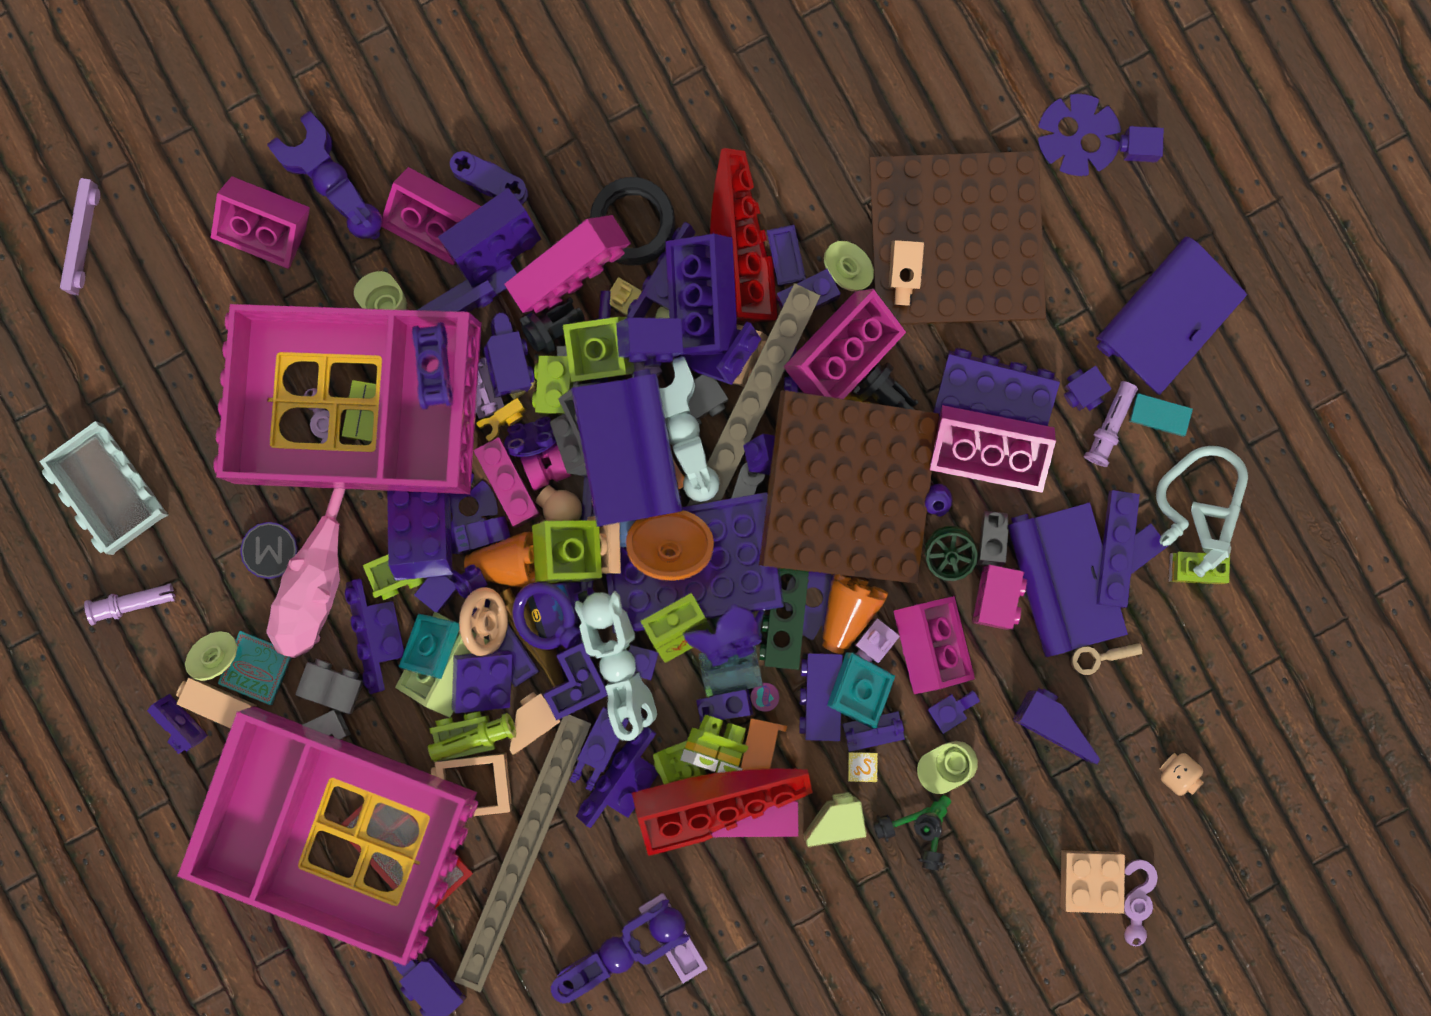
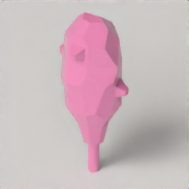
(307, 587)

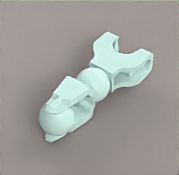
(683, 429)
(617, 665)

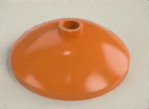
(670, 545)

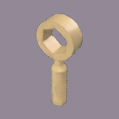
(1112, 654)

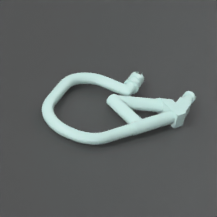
(1216, 549)

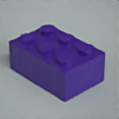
(490, 237)
(419, 534)

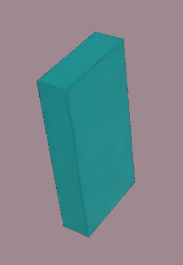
(1160, 415)

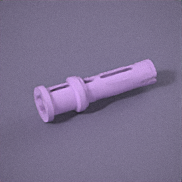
(1107, 436)
(116, 606)

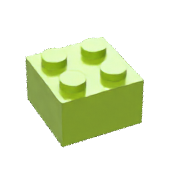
(594, 350)
(566, 551)

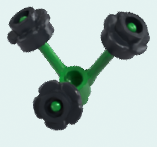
(927, 826)

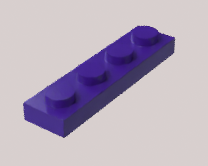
(1118, 549)

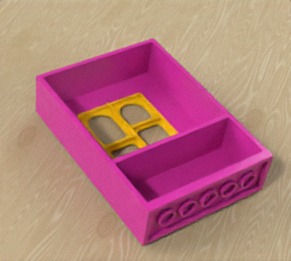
(408, 446)
(273, 802)

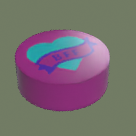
(765, 697)

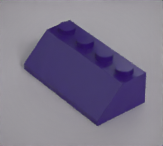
(703, 292)

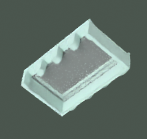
(102, 488)

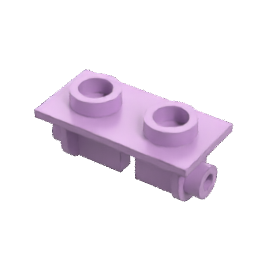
(485, 401)

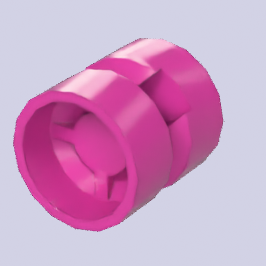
(536, 471)

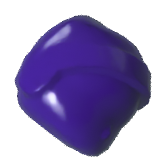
(938, 500)

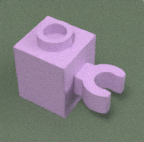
(876, 641)

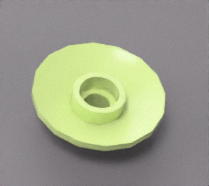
(849, 266)
(211, 656)

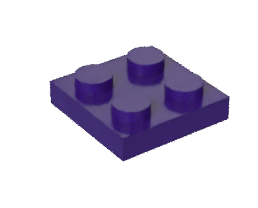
(481, 682)

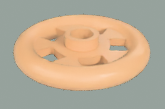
(485, 621)

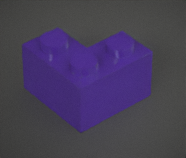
(649, 340)
(583, 685)

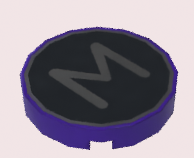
(268, 549)

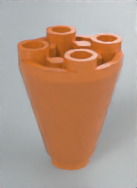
(506, 561)
(849, 610)

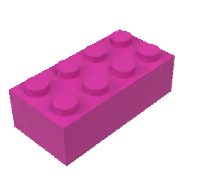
(568, 264)
(846, 347)
(993, 448)

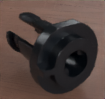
(547, 327)
(884, 388)

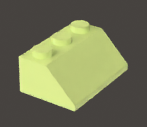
(431, 691)
(836, 821)

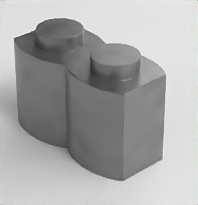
(330, 687)

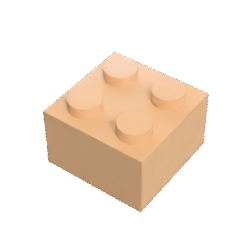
(1092, 881)

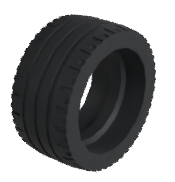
(639, 187)

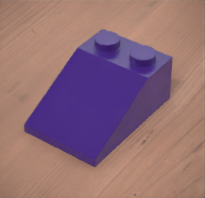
(1051, 720)

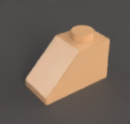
(532, 721)

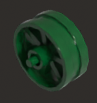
(951, 553)

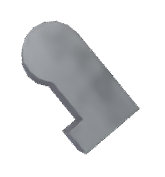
(747, 482)
(993, 539)
(330, 724)

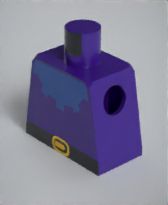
(547, 611)

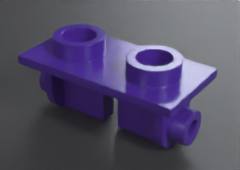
(470, 581)
(861, 736)

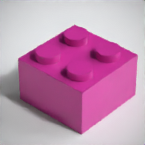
(999, 597)

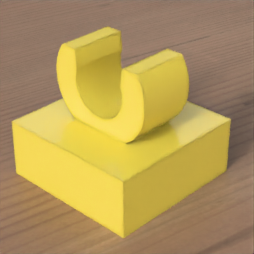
(622, 295)

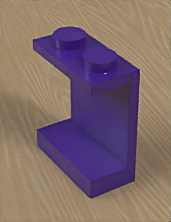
(728, 365)

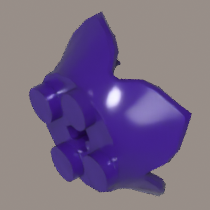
(734, 635)

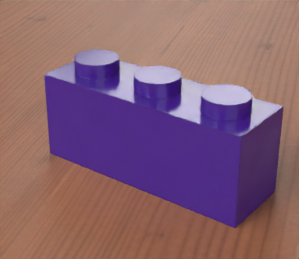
(820, 720)

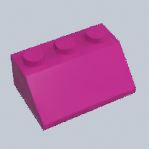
(423, 211)
(259, 221)
(934, 645)

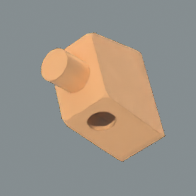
(909, 256)

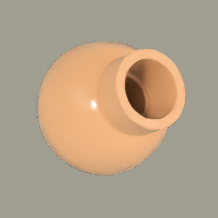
(559, 505)

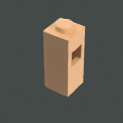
(210, 701)

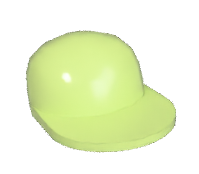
(379, 291)
(947, 767)

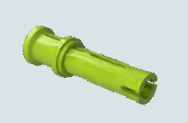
(484, 734)

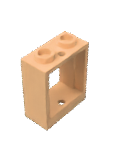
(501, 779)

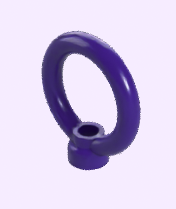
(565, 635)

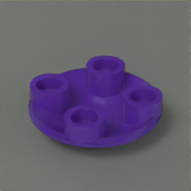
(529, 438)

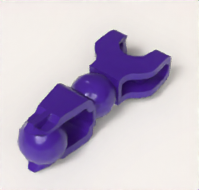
(328, 177)
(619, 953)

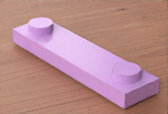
(73, 275)

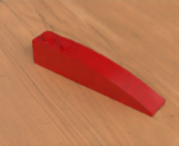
(735, 216)
(700, 805)

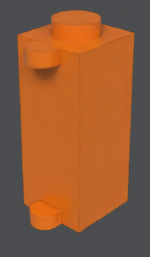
(761, 743)

